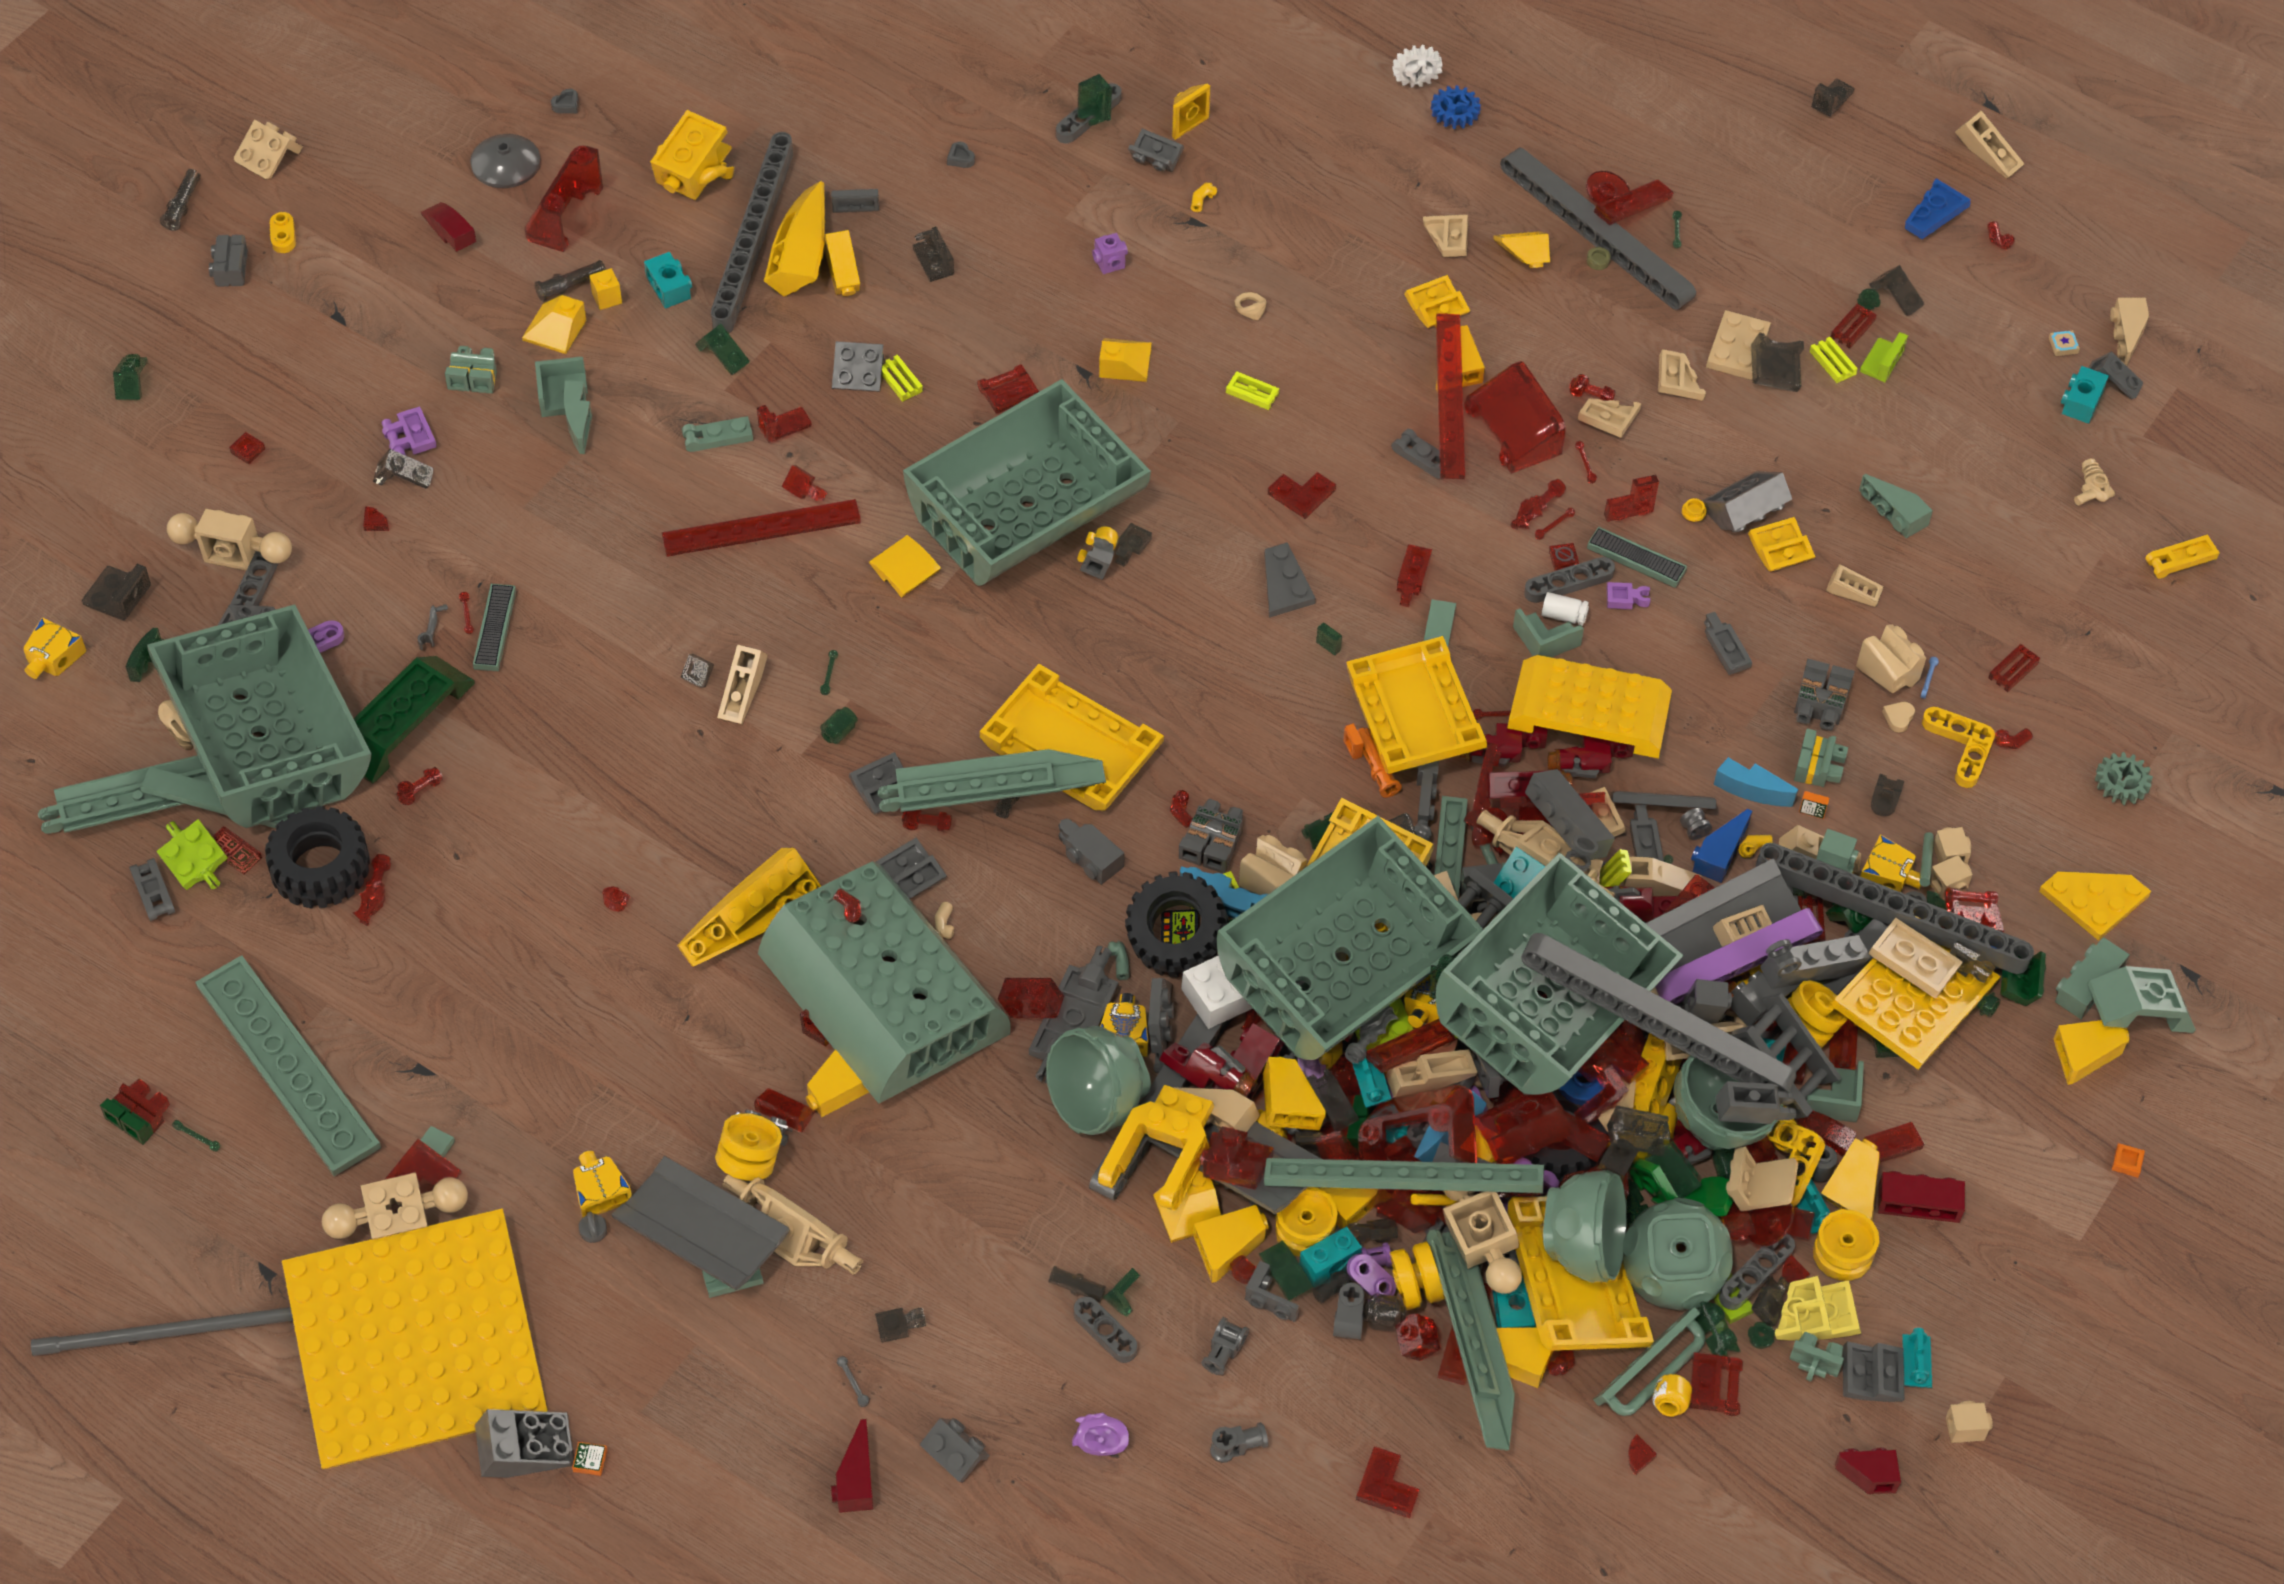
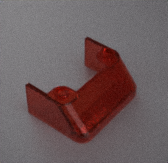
(1445, 1108)

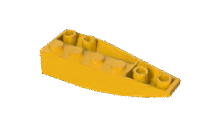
(798, 243)
(749, 906)

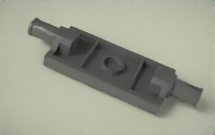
(1084, 1004)

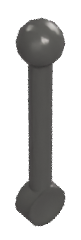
(862, 1399)

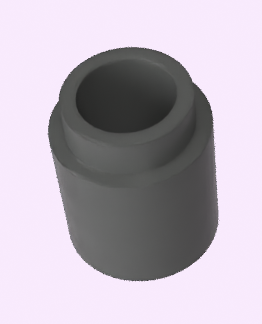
(1825, 1165)

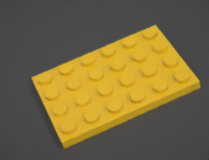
(1904, 1014)

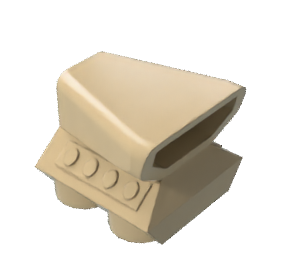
(1892, 659)
(1270, 866)

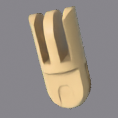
(173, 723)

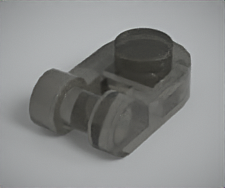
(1883, 800)

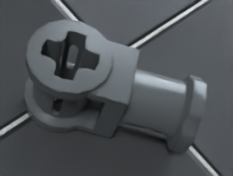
(1225, 1344)
(1236, 1441)

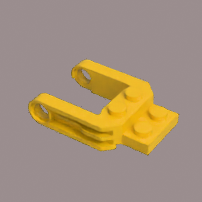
(1173, 1119)

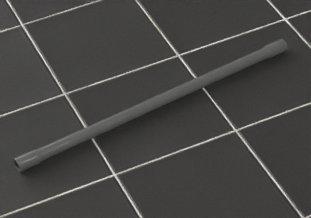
(56, 1344)

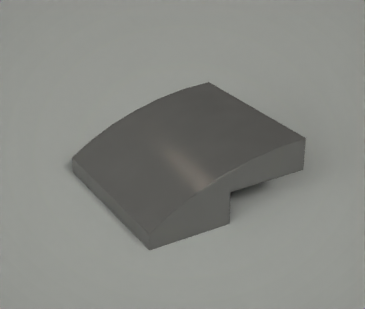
(874, 775)
(912, 868)
(1873, 1372)

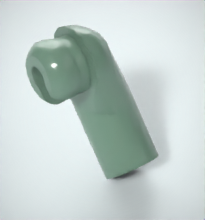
(1122, 962)

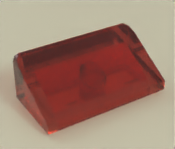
(780, 1106)

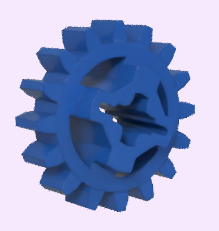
(1455, 107)

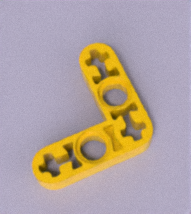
(1972, 742)
(1798, 1146)

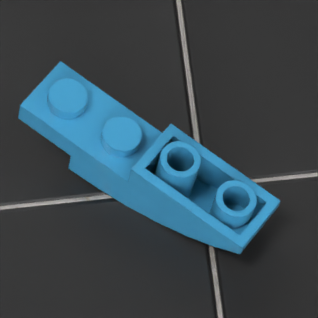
(1234, 900)

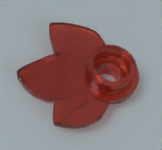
(1481, 835)

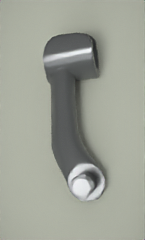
(428, 635)

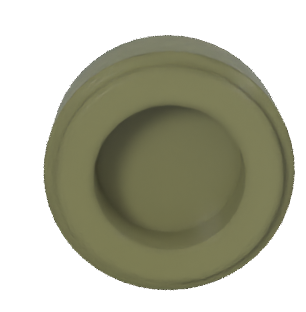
(1598, 258)

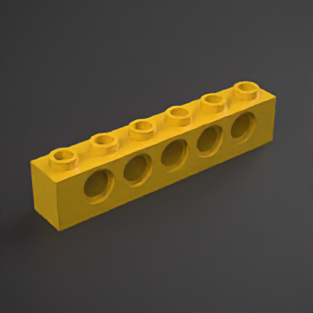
(1656, 1082)

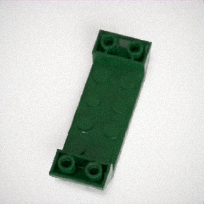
(405, 705)

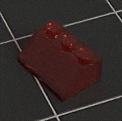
(1522, 1126)

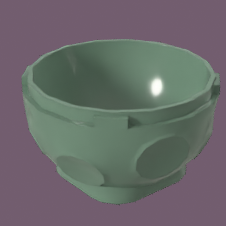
(1095, 1078)
(1695, 1106)
(1587, 1225)
(1672, 1277)

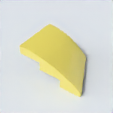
(1818, 1310)

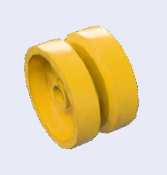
(1814, 1008)
(748, 1147)
(1306, 1220)
(1845, 1245)
(1413, 1276)

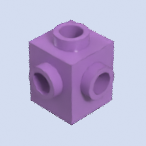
(1110, 253)

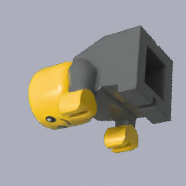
(1099, 558)

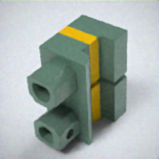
(471, 370)
(1815, 760)

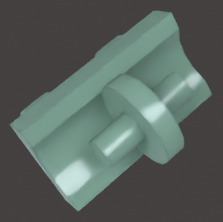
(1816, 1360)

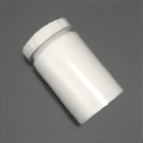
(1565, 608)

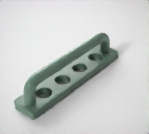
(1608, 1396)

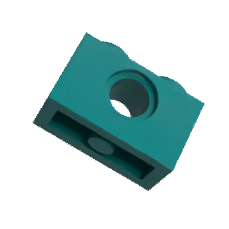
(668, 280)
(2084, 394)
(1329, 1256)
(1508, 1317)

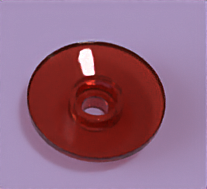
(1605, 186)
(1771, 1224)

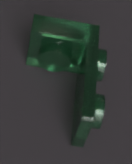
(724, 348)
(127, 377)

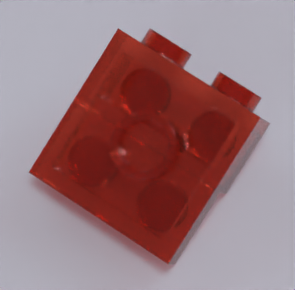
(1235, 1158)

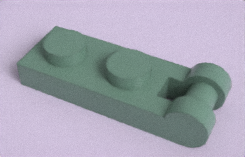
(717, 434)

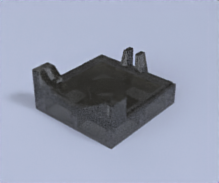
(1776, 363)

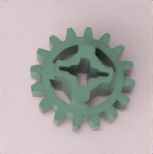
(2134, 785)

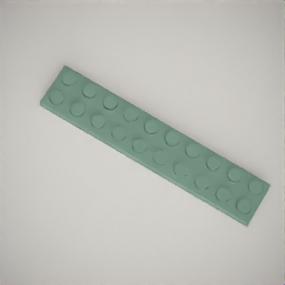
(288, 1065)

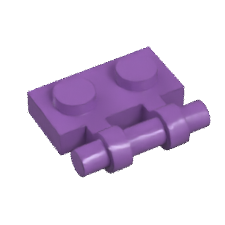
(416, 431)

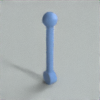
(1933, 661)

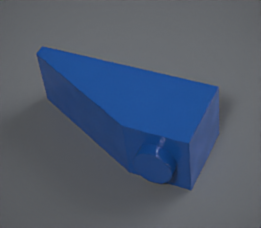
(1720, 847)

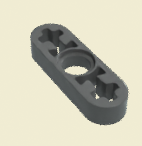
(1106, 1341)

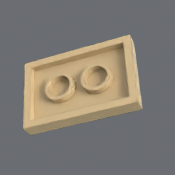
(1733, 344)
(1915, 958)

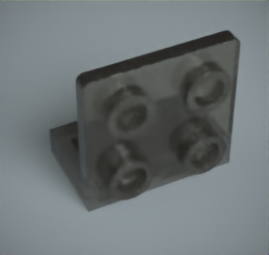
(118, 591)

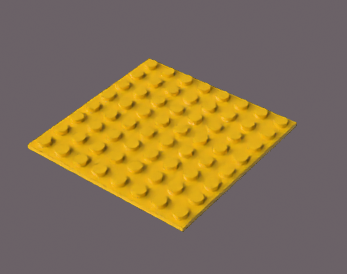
(411, 1337)

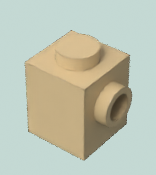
(1950, 843)
(1952, 874)
(1968, 1422)

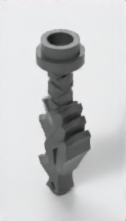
(1369, 1033)

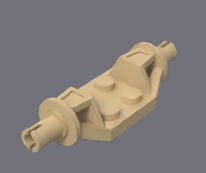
(1539, 840)
(805, 1230)

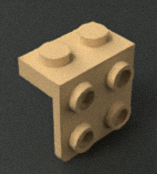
(265, 148)
(1760, 1184)

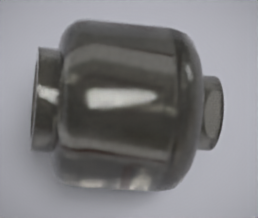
(1383, 1312)

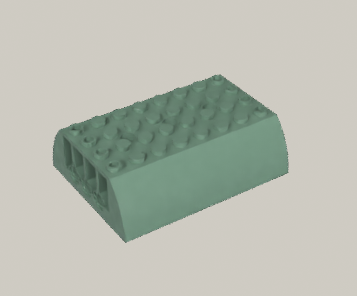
(1018, 461)
(310, 739)
(1334, 910)
(1494, 999)
(869, 1003)

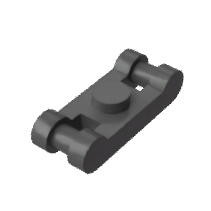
(1421, 454)
(152, 889)

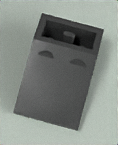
(522, 1442)

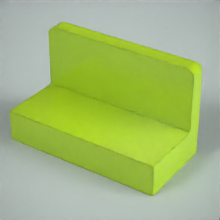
(1884, 357)

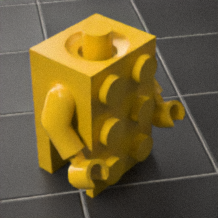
(692, 156)

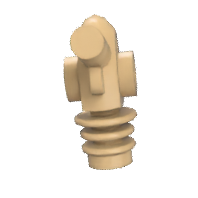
(2095, 484)

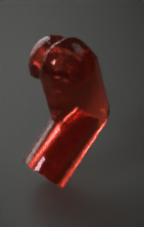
(2005, 740)
(1179, 806)
(851, 905)

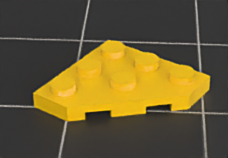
(2095, 899)

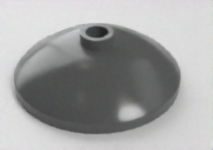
(505, 161)

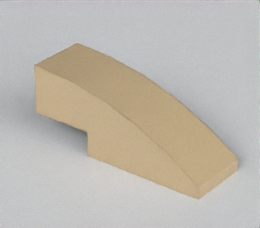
(1431, 1072)

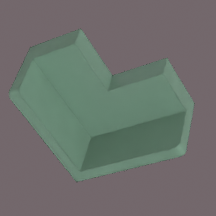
(551, 381)
(1544, 641)
(1843, 1099)

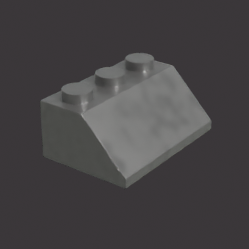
(1748, 500)

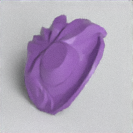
(1100, 1435)

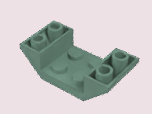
(2140, 992)

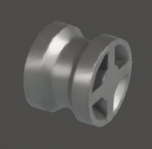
(1695, 823)

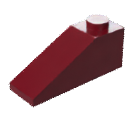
(854, 1475)

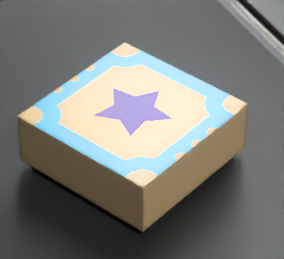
(2064, 343)

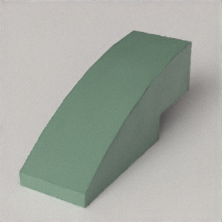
(577, 413)

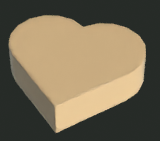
(1899, 715)

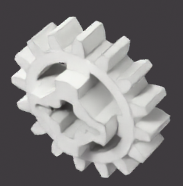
(1417, 66)

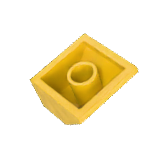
(1190, 109)
(1527, 247)
(556, 324)
(1124, 359)
(1197, 1205)

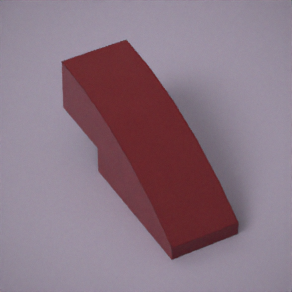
(450, 226)

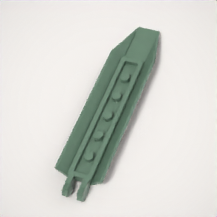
(989, 779)
(112, 798)
(1476, 1340)

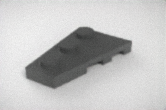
(1285, 581)

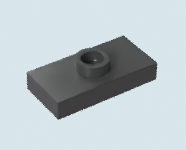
(855, 200)

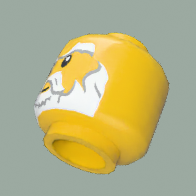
(1672, 1395)

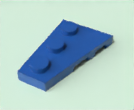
(1936, 209)

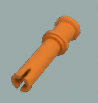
(1388, 784)

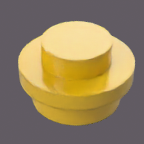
(1694, 510)

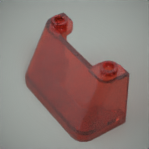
(576, 178)
(1519, 417)

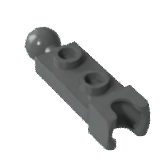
(1427, 779)

